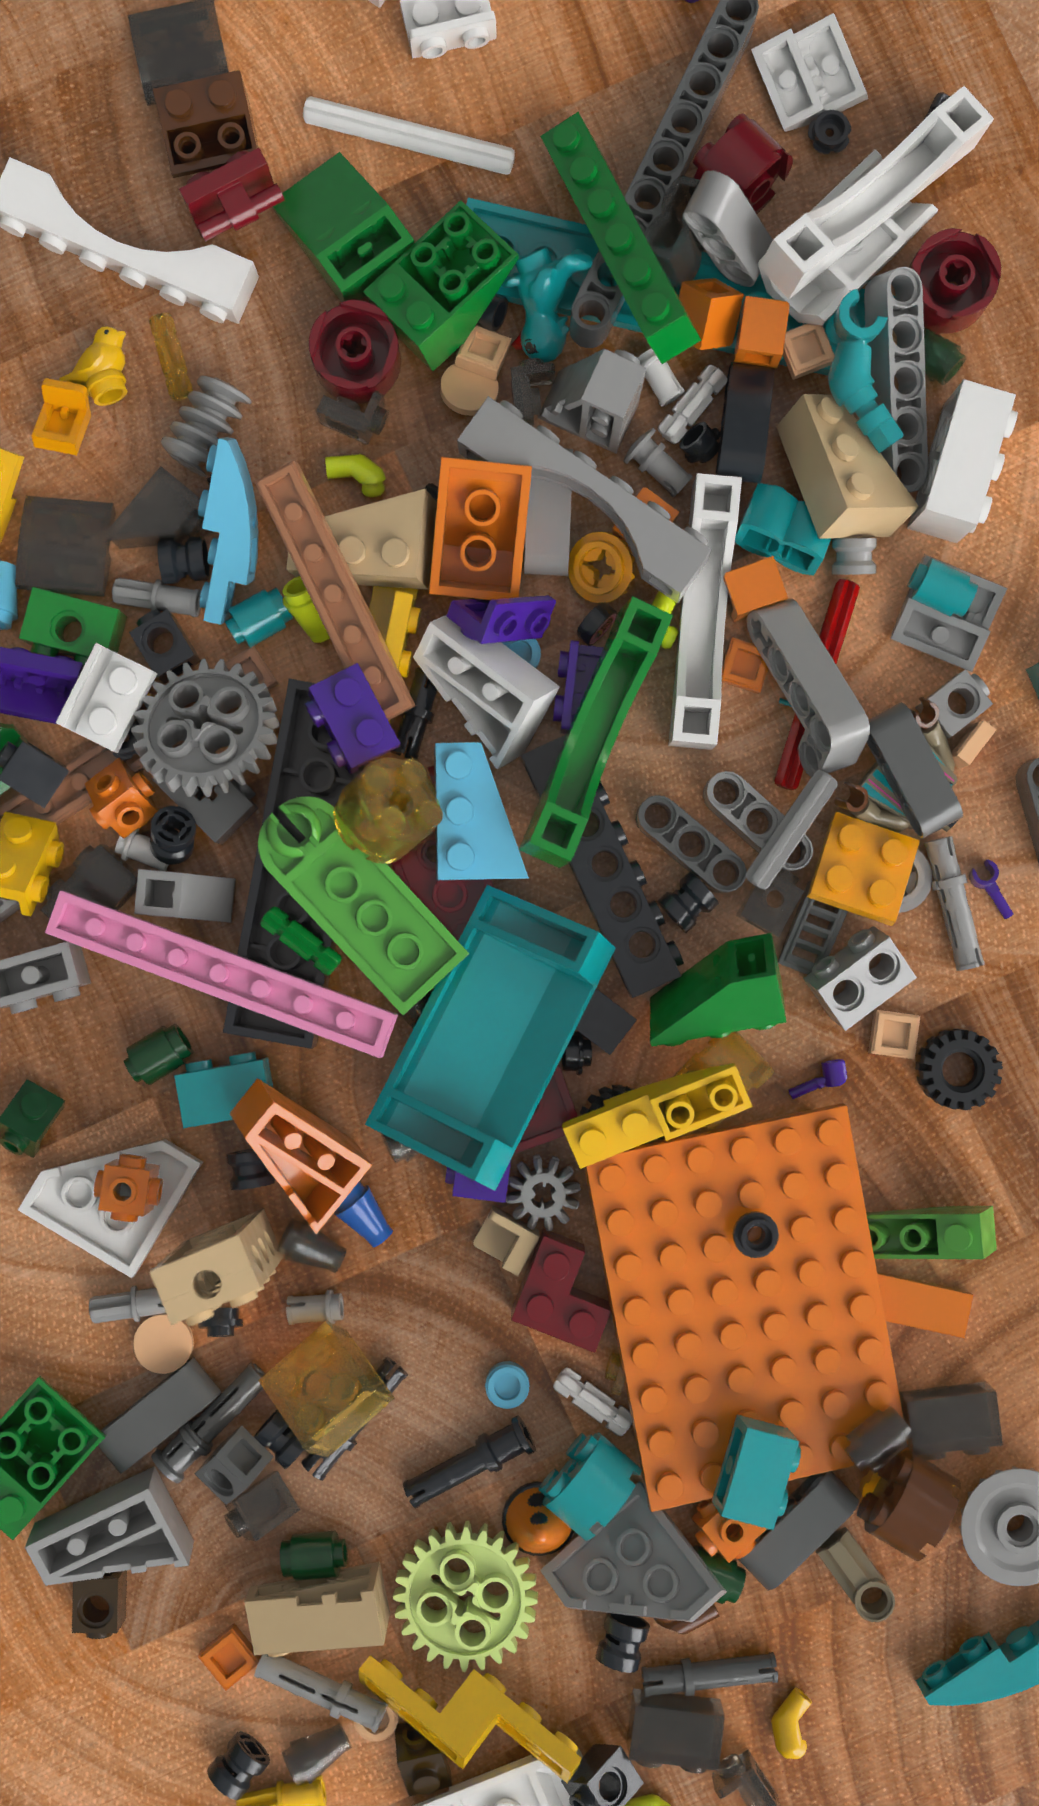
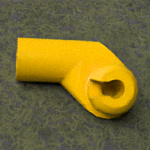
(786, 1726)

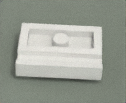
(106, 698)

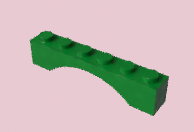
(620, 239)
(583, 756)

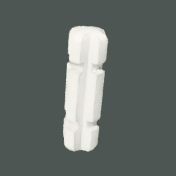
(692, 404)
(593, 1401)

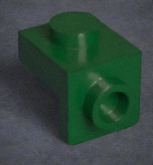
(28, 1118)

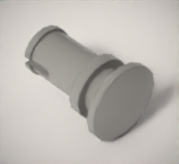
(658, 463)

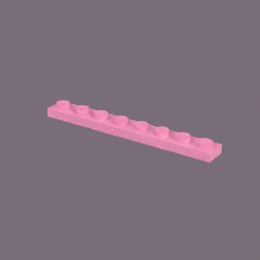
(222, 974)

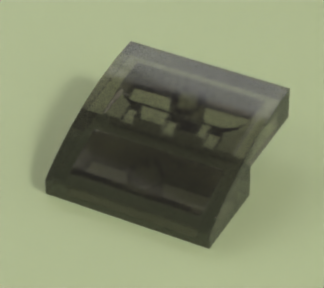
(177, 45)
(64, 546)

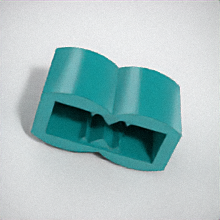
(781, 528)

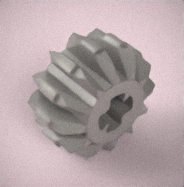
(558, 1192)

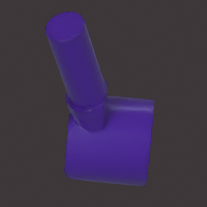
(991, 888)
(833, 1075)

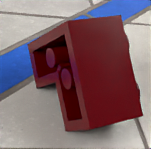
(549, 1300)

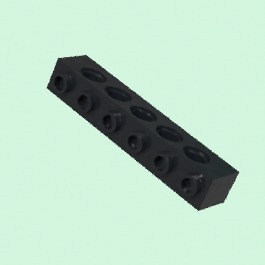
(636, 973)

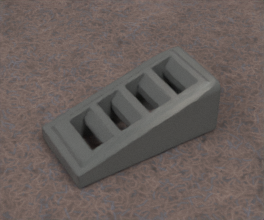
(799, 923)

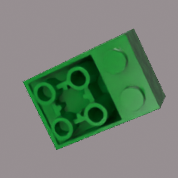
(343, 227)
(443, 284)
(721, 994)
(39, 1450)

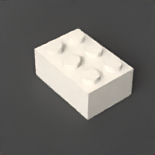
(964, 461)

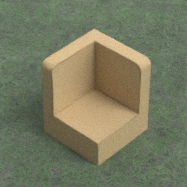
(506, 1239)

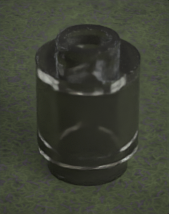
(878, 1440)

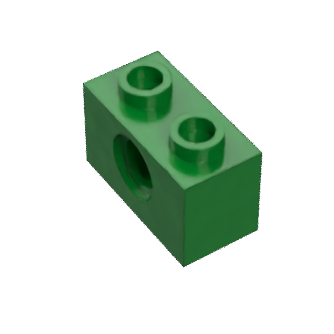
(51, 613)

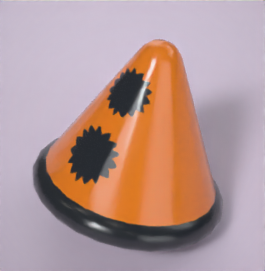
(532, 1524)

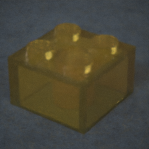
(326, 1389)

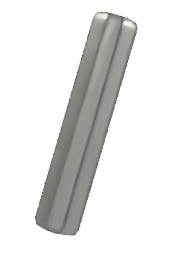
(791, 829)

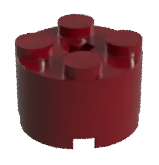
(748, 158)
(970, 264)
(341, 332)

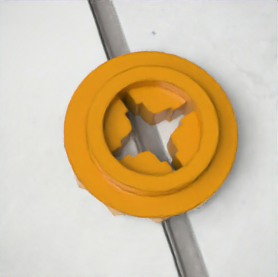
(586, 578)

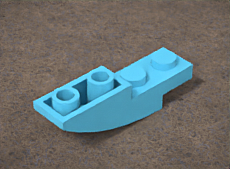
(232, 512)

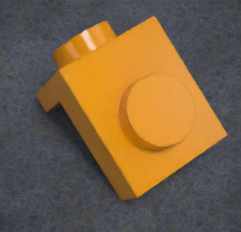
(62, 417)

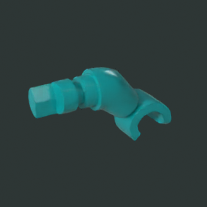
(852, 379)

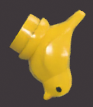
(102, 368)

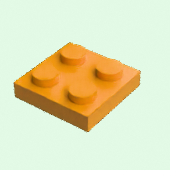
(863, 868)

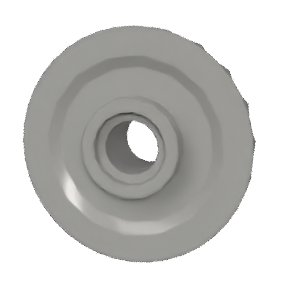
(994, 1550)

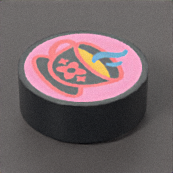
(596, 623)

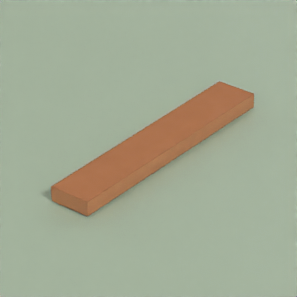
(332, 585)

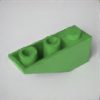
(933, 1233)

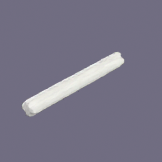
(408, 135)

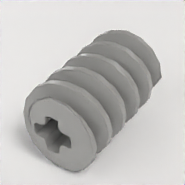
(203, 422)

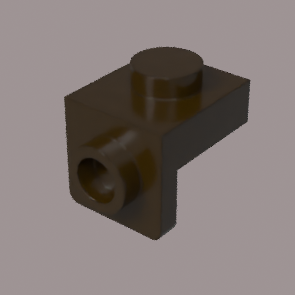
(420, 1762)

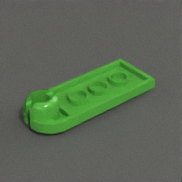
(359, 904)

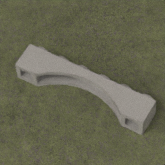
(663, 551)

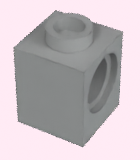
(975, 694)

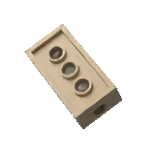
(217, 1268)

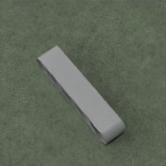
(906, 363)

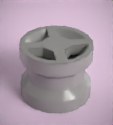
(854, 556)

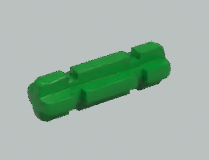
(301, 940)

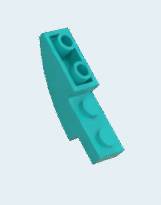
(984, 1669)

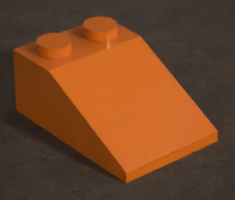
(480, 529)

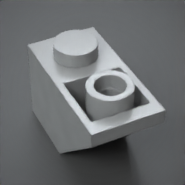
(184, 895)

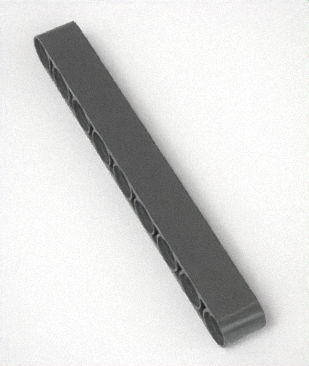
(672, 149)

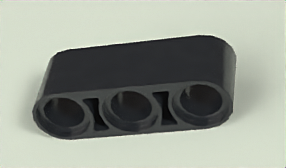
(745, 422)

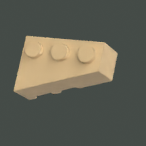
(841, 472)
(387, 540)
(319, 1612)

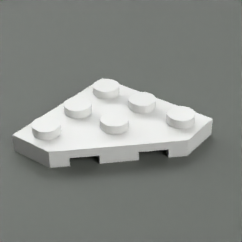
(66, 1204)

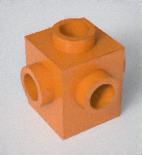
(121, 798)
(144, 1185)
(724, 1535)

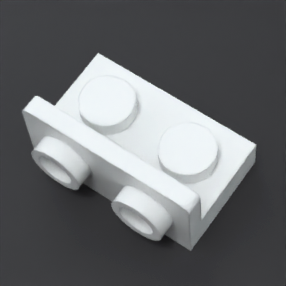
(447, 25)

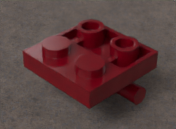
(231, 194)

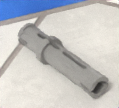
(954, 903)
(322, 1691)

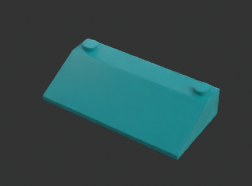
(491, 1036)

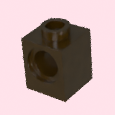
(96, 1622)

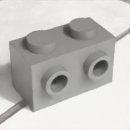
(41, 973)

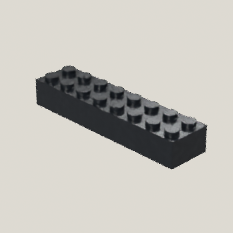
(299, 770)

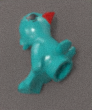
(540, 289)

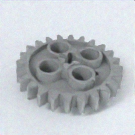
(205, 727)

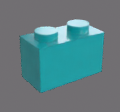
(211, 1092)
(756, 1472)

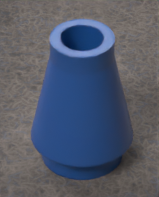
(364, 1215)

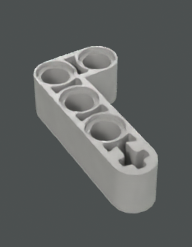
(813, 686)

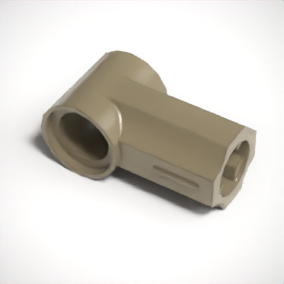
(856, 1574)

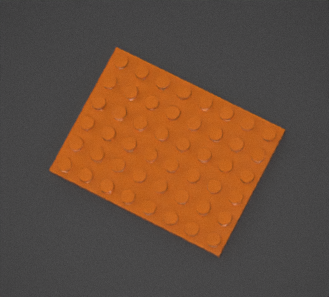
(735, 1334)

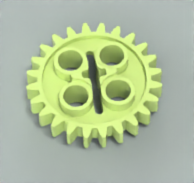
(444, 1628)

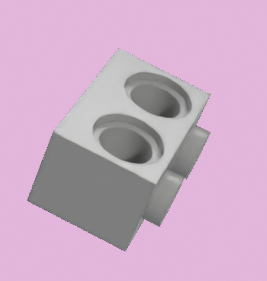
(864, 986)

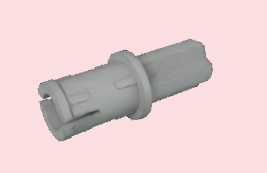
(156, 596)
(125, 1305)

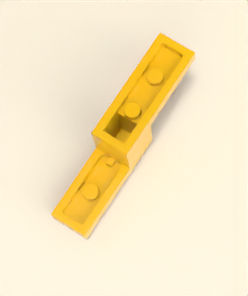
(470, 1717)

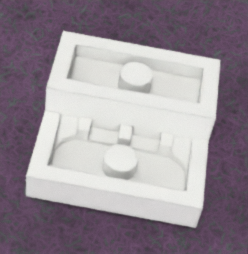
(809, 73)

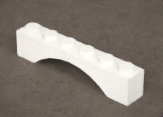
(836, 227)
(203, 276)
(703, 616)

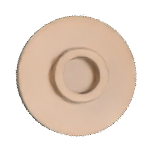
(465, 390)
(163, 1346)

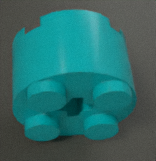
(590, 1484)

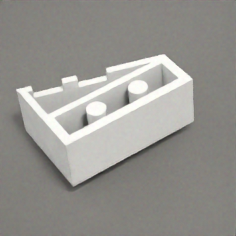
(488, 685)

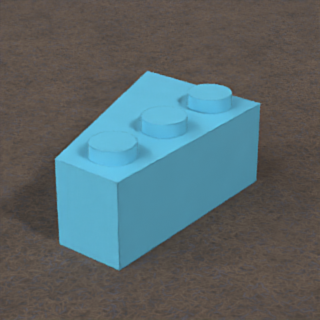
(474, 830)

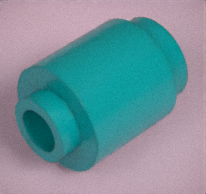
(942, 588)
(258, 617)

